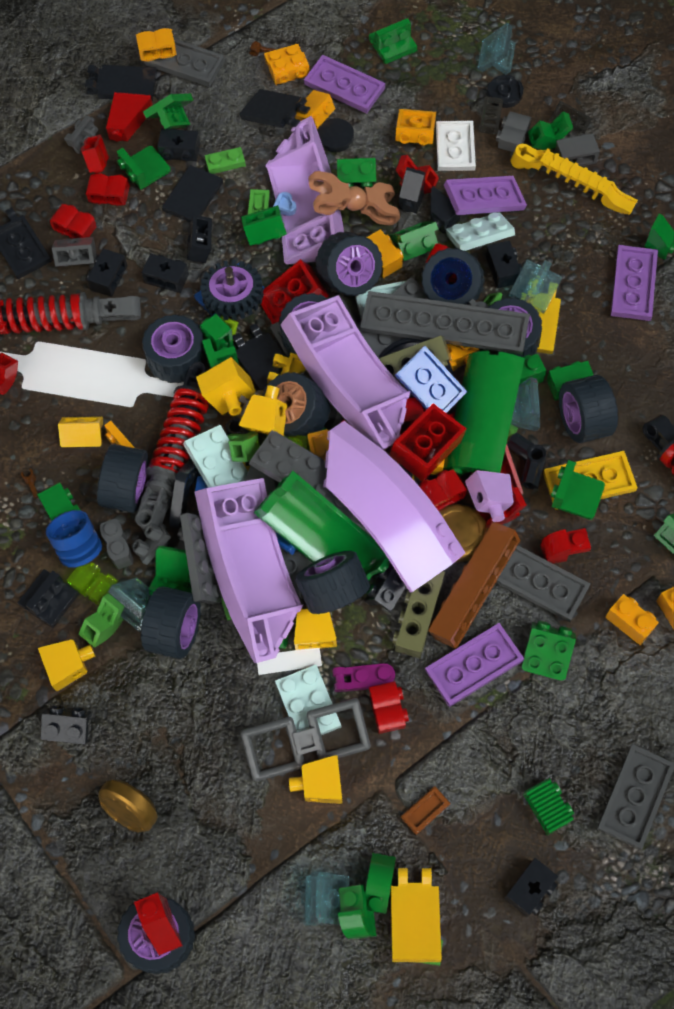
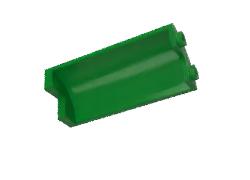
(485, 411)
(317, 525)

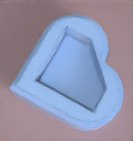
(286, 204)

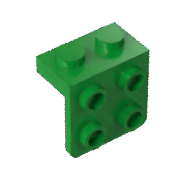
(143, 166)
(357, 171)
(577, 492)
(171, 570)
(549, 650)

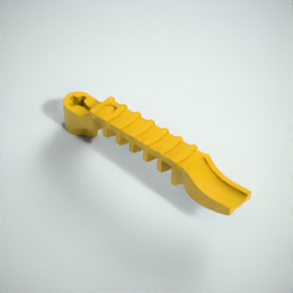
(612, 198)

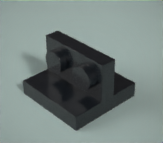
(48, 597)

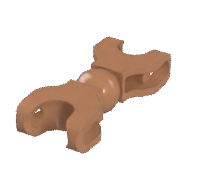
(338, 196)

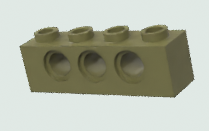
(436, 346)
(414, 644)

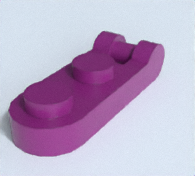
(362, 677)

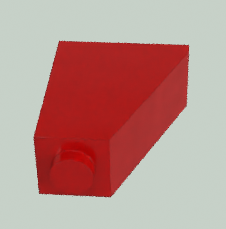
(126, 115)
(158, 923)

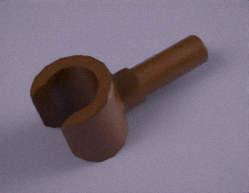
(256, 47)
(30, 481)

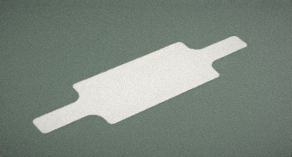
(88, 374)

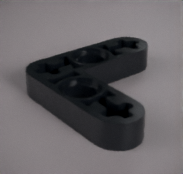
(184, 479)

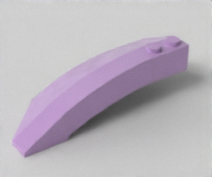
(289, 173)
(348, 370)
(248, 566)

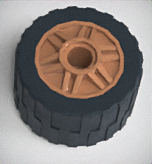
(305, 402)

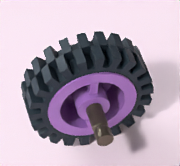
(232, 289)

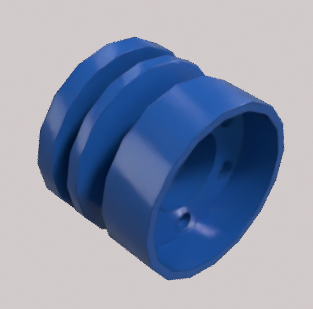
(74, 538)

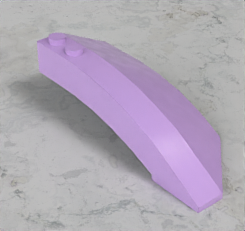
(389, 506)

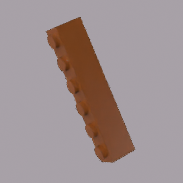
(474, 585)

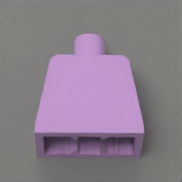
(491, 493)

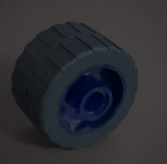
(444, 265)

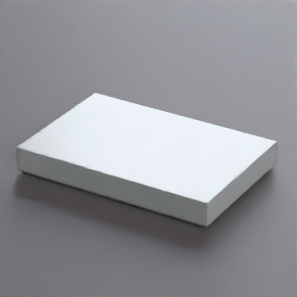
(455, 146)

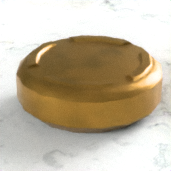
(466, 526)
(127, 805)

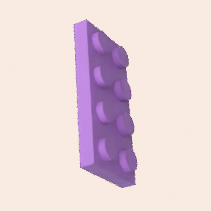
(344, 84)
(485, 195)
(634, 283)
(474, 664)

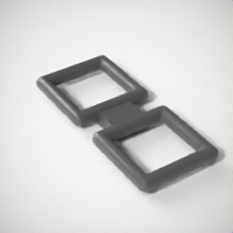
(305, 739)

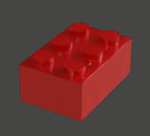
(427, 442)

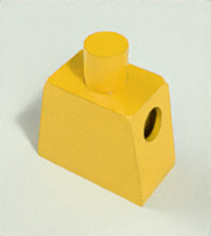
(265, 413)
(314, 631)
(65, 662)
(319, 781)

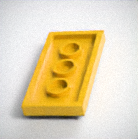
(609, 468)

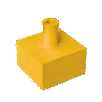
(225, 385)

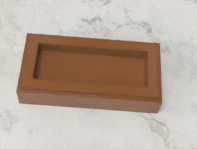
(425, 810)

